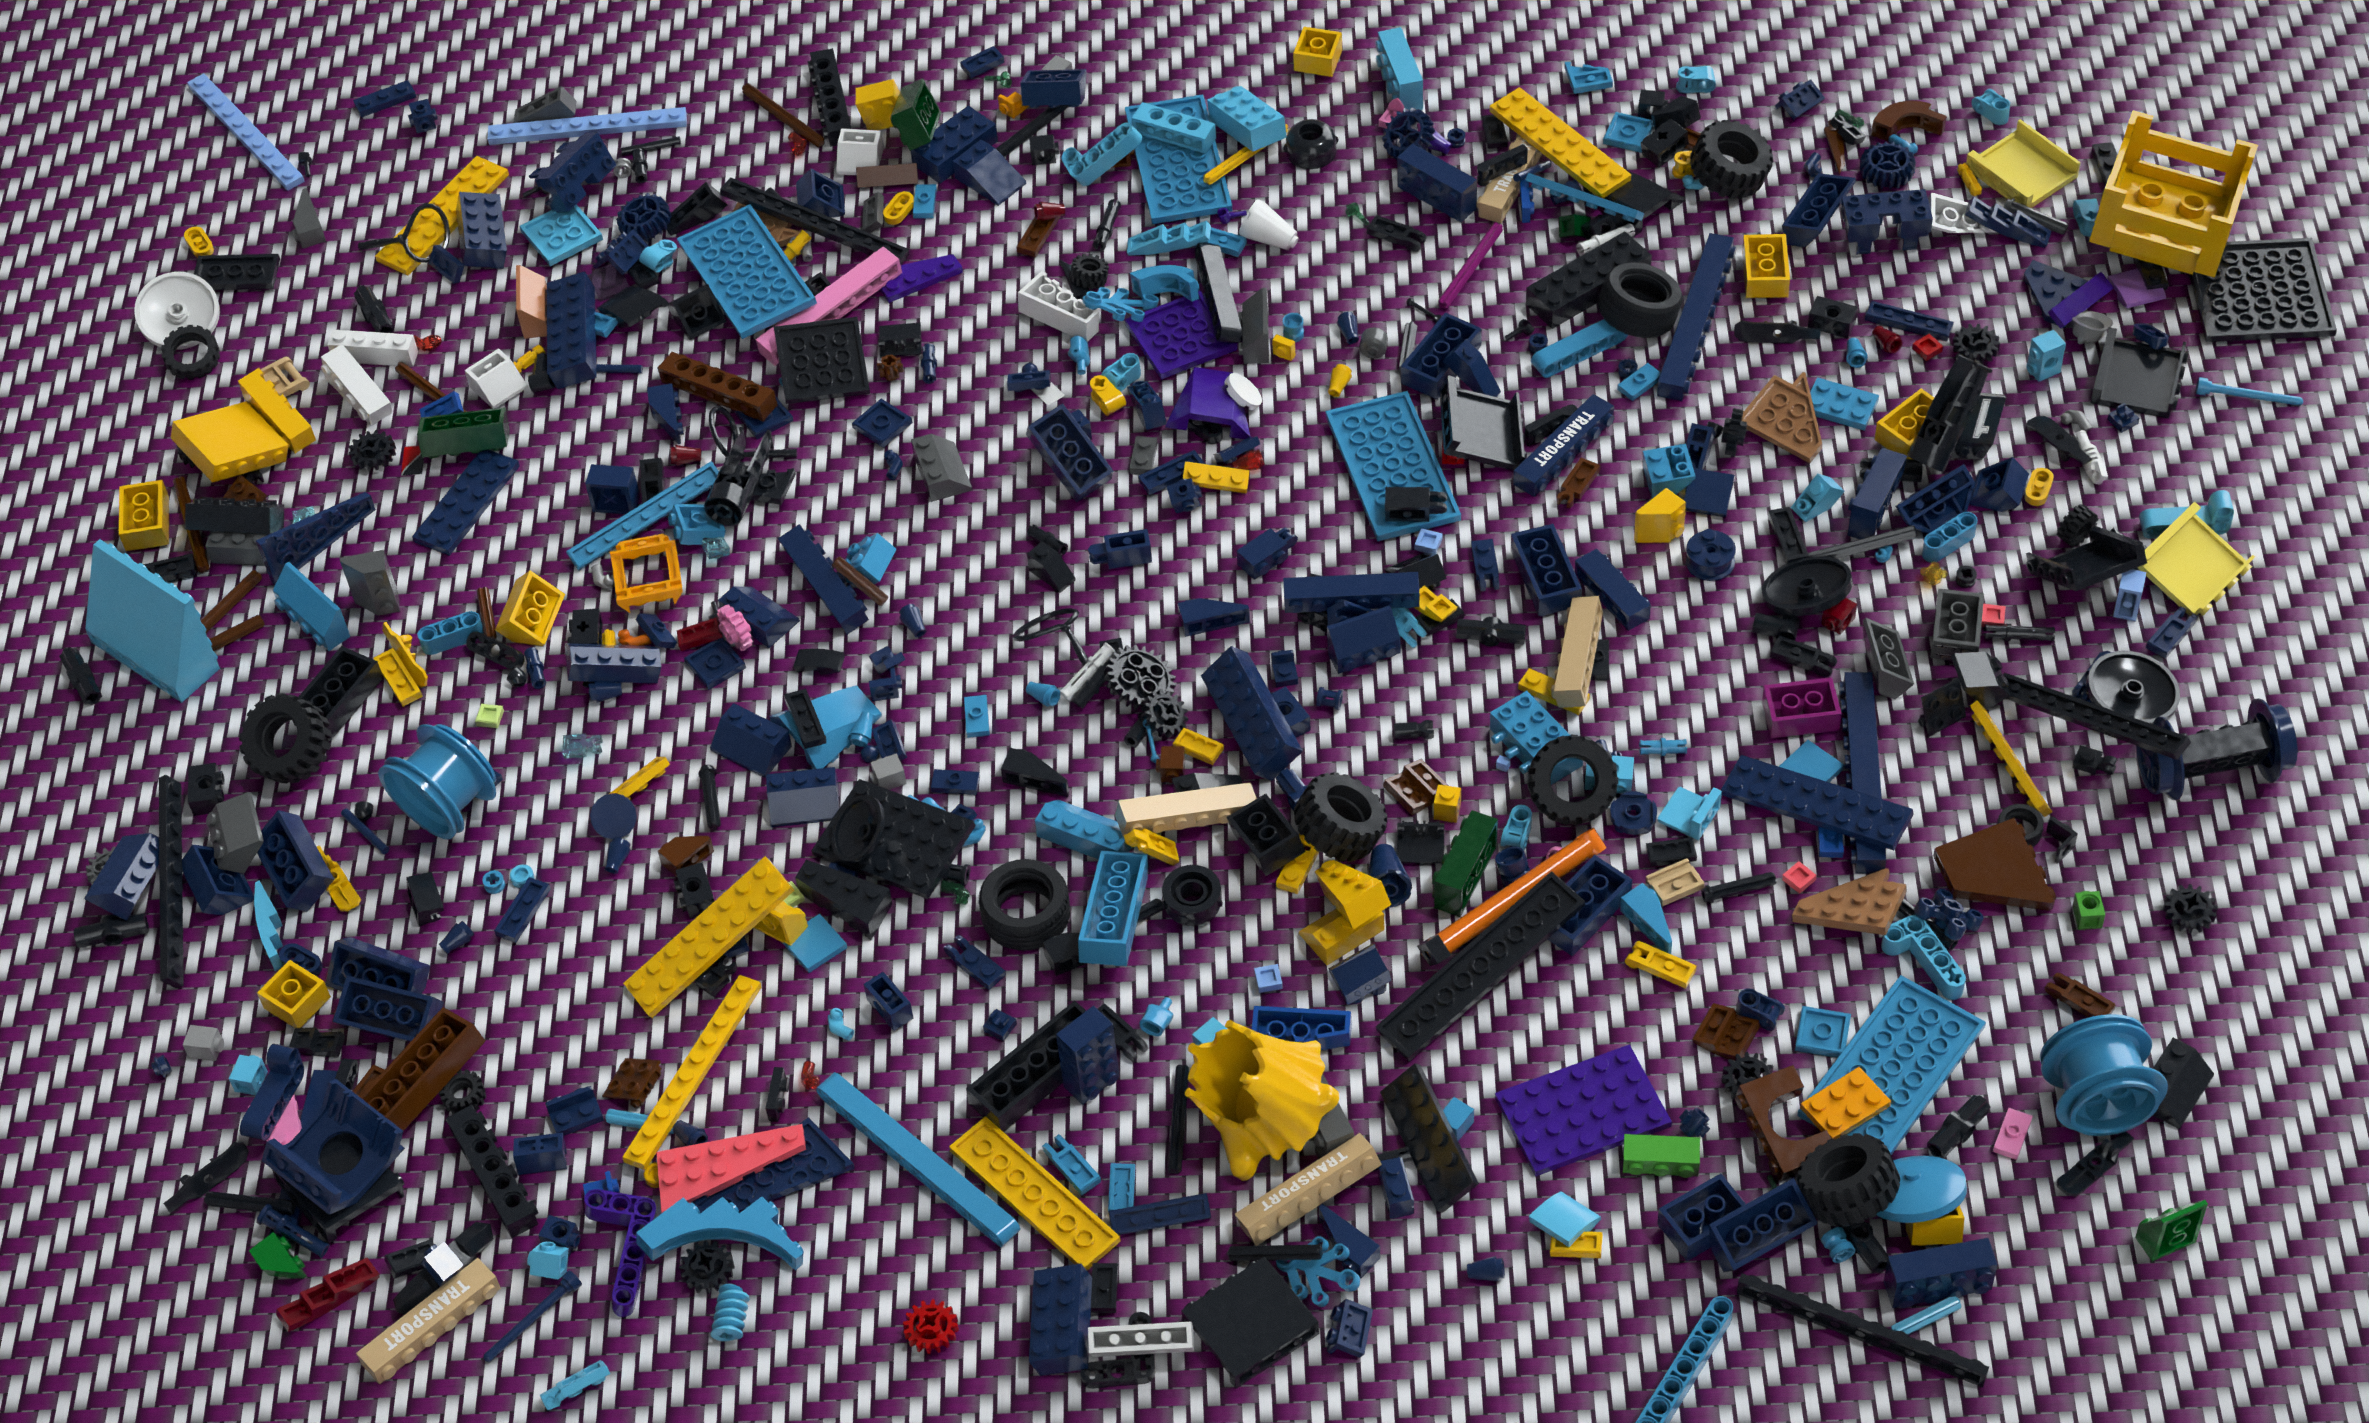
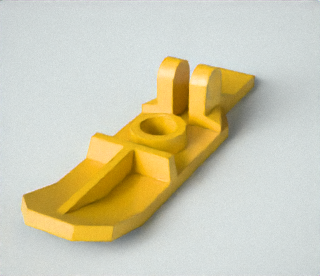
(402, 646)
(340, 889)

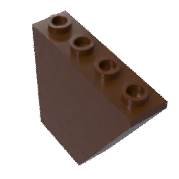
(1995, 868)

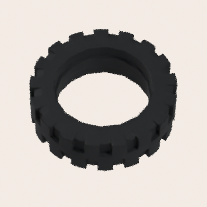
(195, 369)

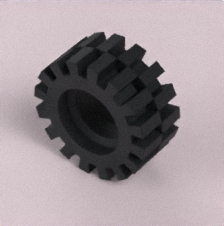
(1089, 271)
(2076, 525)
(459, 1081)

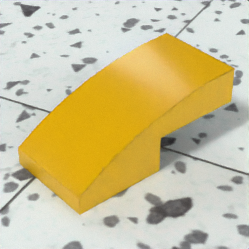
(1435, 607)

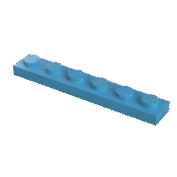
(1591, 200)

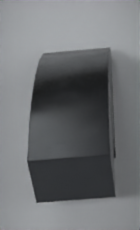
(652, 478)

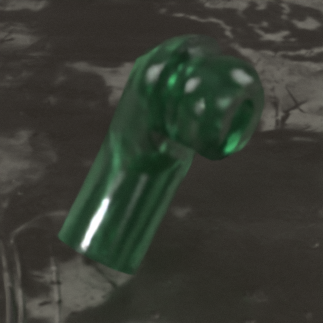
(1858, 122)
(956, 889)

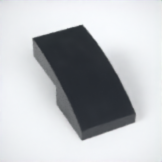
(822, 660)
(316, 1043)

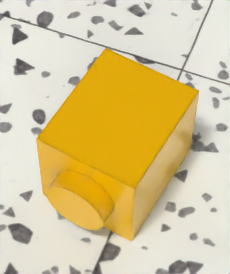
(1447, 803)

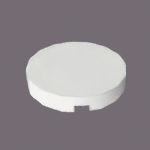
(1243, 391)

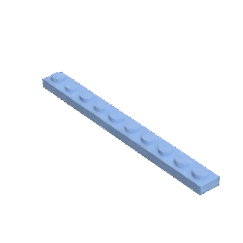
(580, 125)
(246, 132)

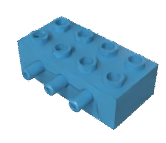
(1525, 729)

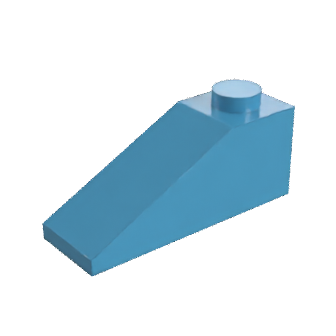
(1645, 912)

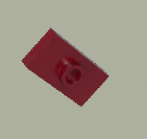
(699, 634)

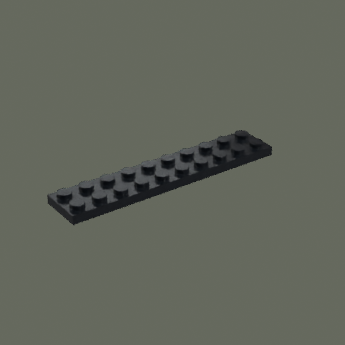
(1480, 966)

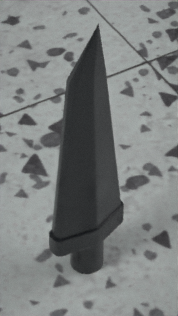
(1078, 291)

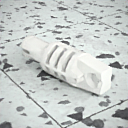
(2095, 468)

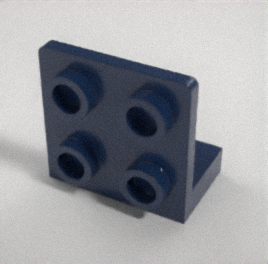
(622, 251)

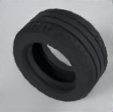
(1622, 297)
(1016, 878)

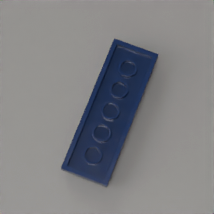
(465, 501)

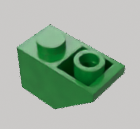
(276, 1259)

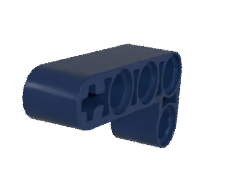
(275, 1093)

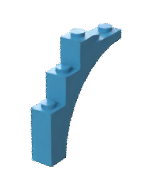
(722, 1220)

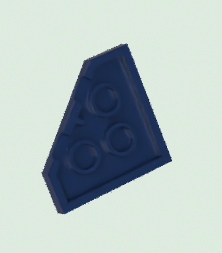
(2050, 286)

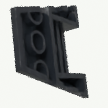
(1642, 196)

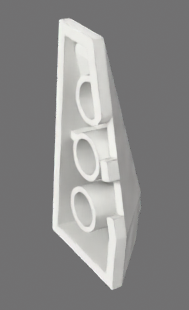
(1950, 216)

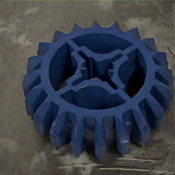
(1405, 128)
(1892, 165)
(645, 216)

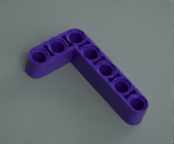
(634, 1221)

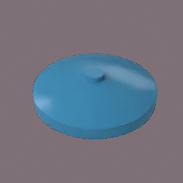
(1926, 1190)

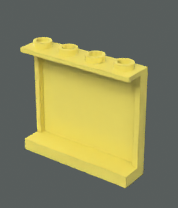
(2024, 166)
(2193, 563)

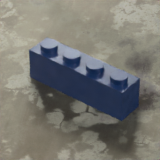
(1613, 589)

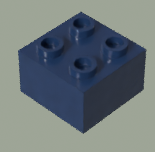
(612, 489)

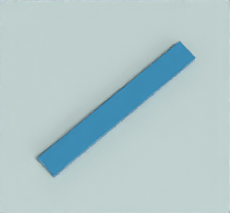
(643, 516)

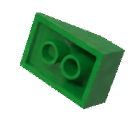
(2171, 1230)

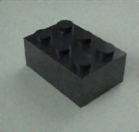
(1266, 834)

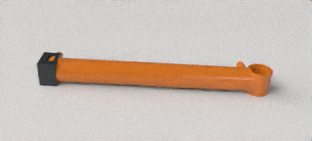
(1477, 920)

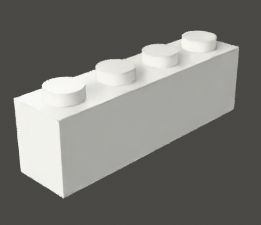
(376, 347)
(1141, 1339)

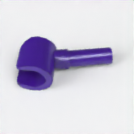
(1225, 216)

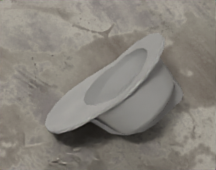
(2090, 326)

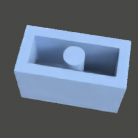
(2129, 595)

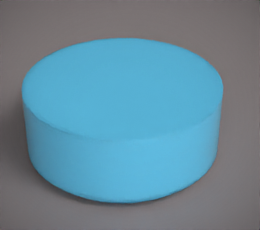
(520, 875)

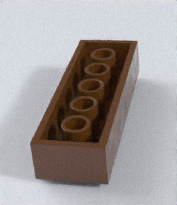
(423, 1068)

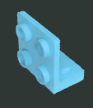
(1690, 812)

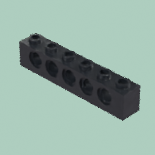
(830, 93)
(517, 1218)

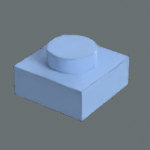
(1428, 541)
(1268, 978)

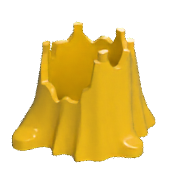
(1259, 1093)

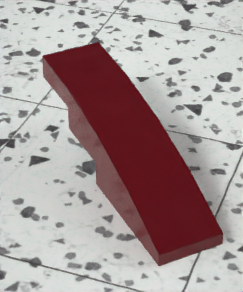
(328, 1295)

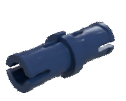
(929, 363)
(535, 668)

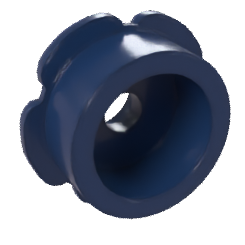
(161, 1066)

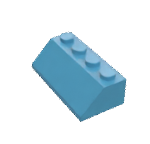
(310, 608)
(1079, 829)

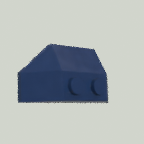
(1938, 501)

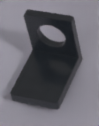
(2064, 834)

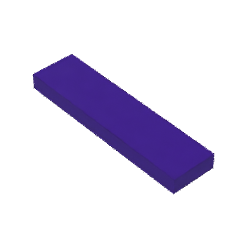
(2080, 300)

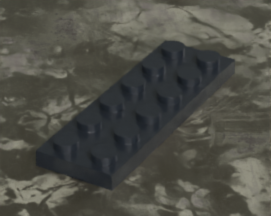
(1429, 1138)

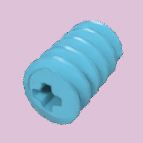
(730, 1313)

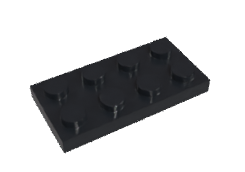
(238, 271)

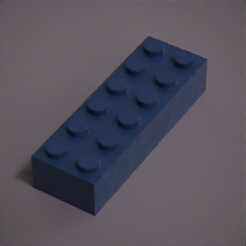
(571, 330)
(1251, 713)

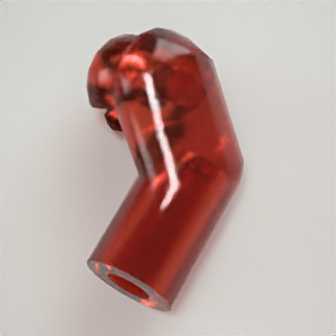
(799, 144)
(428, 343)
(807, 1078)

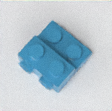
(693, 524)

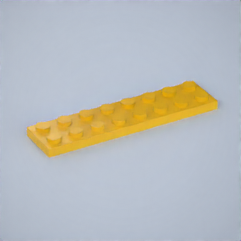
(1560, 143)
(428, 227)
(708, 937)
(1034, 1194)

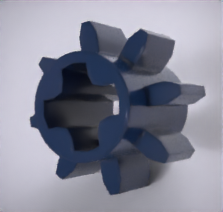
(1694, 1123)

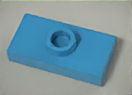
(924, 201)
(604, 324)
(1639, 382)
(976, 716)
(1121, 1186)

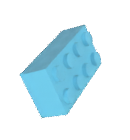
(1399, 68)
(1246, 118)

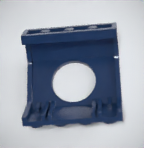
(340, 1113)

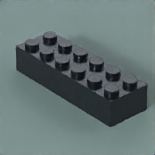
(1580, 281)
(1023, 1075)

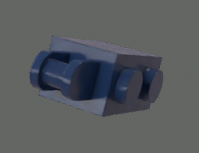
(1122, 549)
(1265, 552)

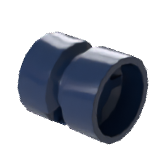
(1511, 864)

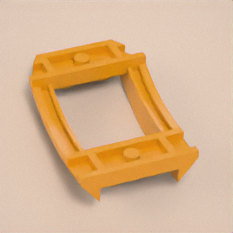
(650, 592)

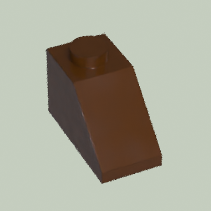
(685, 852)

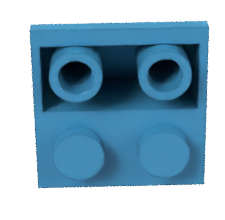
(1668, 468)
(870, 557)

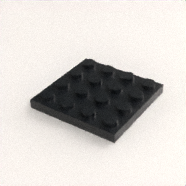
(821, 360)

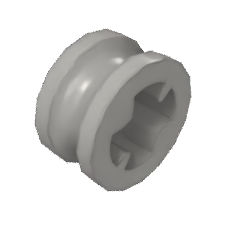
(626, 171)

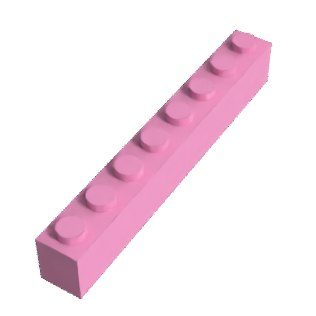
(839, 297)

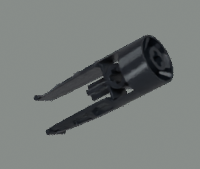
(1949, 413)
(736, 482)

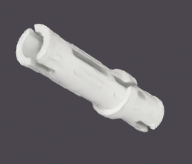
(1598, 240)
(1087, 671)

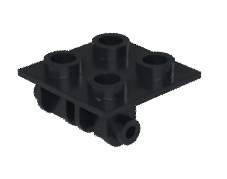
(900, 339)
(1942, 707)
(1420, 842)

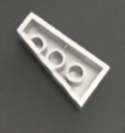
(1058, 308)
(355, 385)

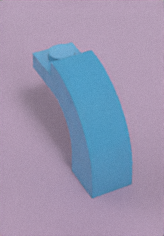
(1165, 279)

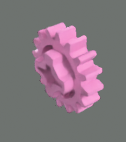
(734, 627)

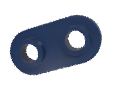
(2150, 335)
(302, 957)

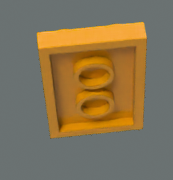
(1845, 1104)

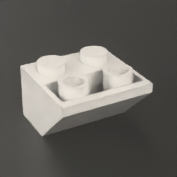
(858, 149)
(495, 379)

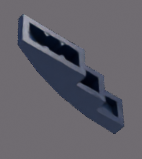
(2011, 225)

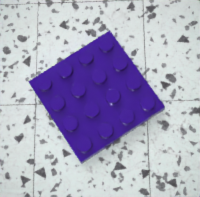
(1178, 336)

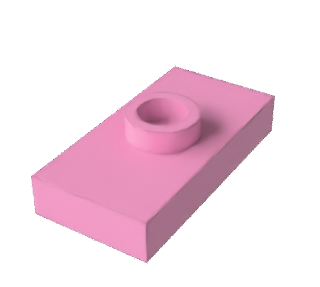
(2012, 1133)

